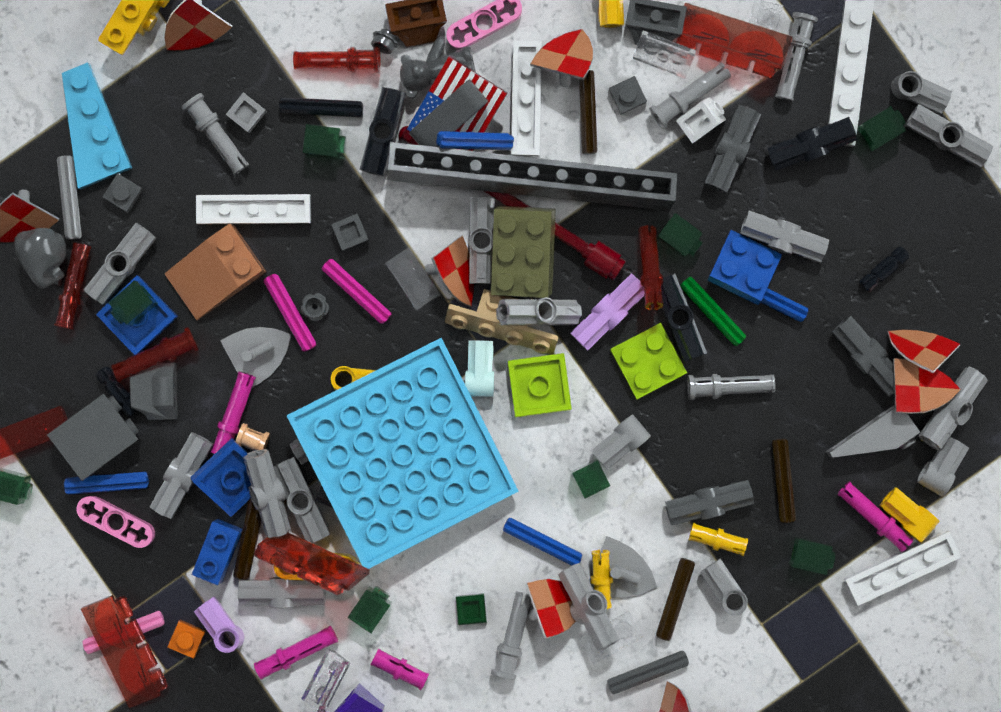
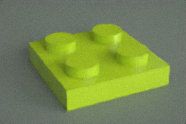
(648, 361)
(539, 385)

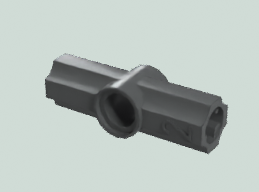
(732, 148)
(866, 354)
(709, 502)

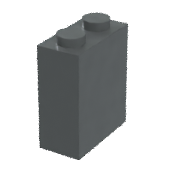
(94, 436)

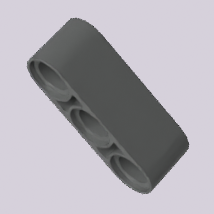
(449, 114)

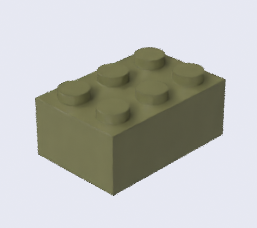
(523, 251)

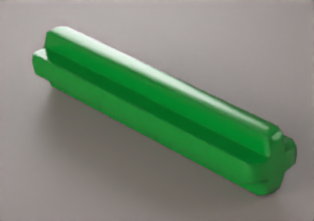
(713, 311)

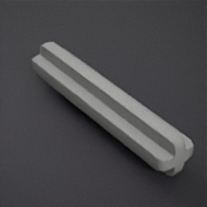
(69, 197)

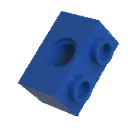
(217, 552)

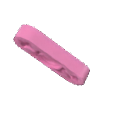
(486, 10)
(100, 505)

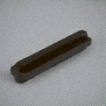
(588, 114)
(783, 480)
(247, 543)
(675, 599)

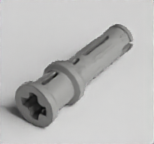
(801, 41)
(679, 101)
(208, 123)
(717, 386)
(509, 649)

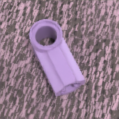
(217, 623)

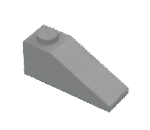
(882, 433)

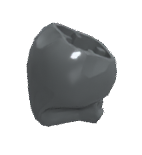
(40, 255)

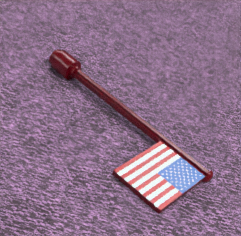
(454, 74)

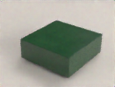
(471, 609)

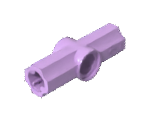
(609, 312)

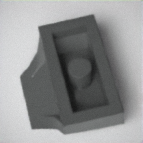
(655, 18)
(155, 392)

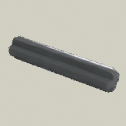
(648, 672)

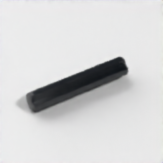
(321, 107)

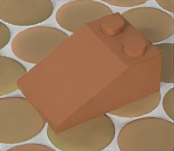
(215, 271)

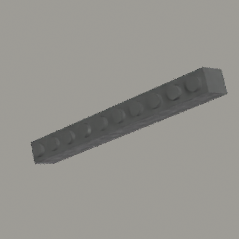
(531, 176)

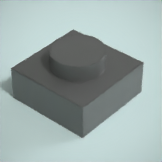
(627, 95)
(123, 193)
(350, 232)

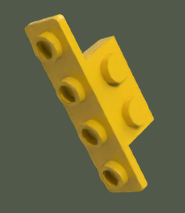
(129, 19)

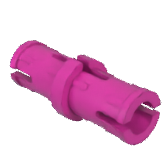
(399, 669)

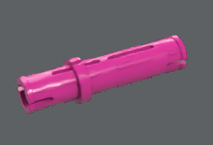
(229, 426)
(884, 524)
(285, 657)

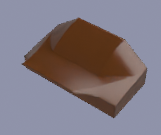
(416, 20)

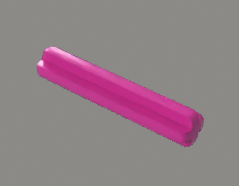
(356, 291)
(289, 312)

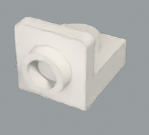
(701, 119)

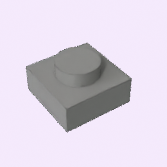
(246, 112)

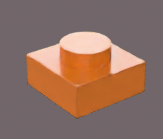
(186, 639)

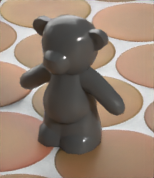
(419, 74)

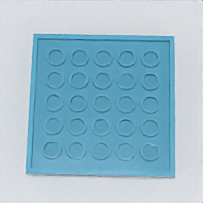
(402, 453)

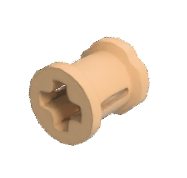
(252, 439)

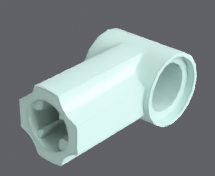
(479, 376)

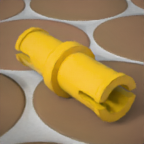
(718, 539)
(601, 575)

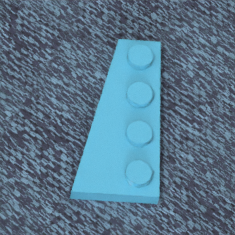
(94, 137)

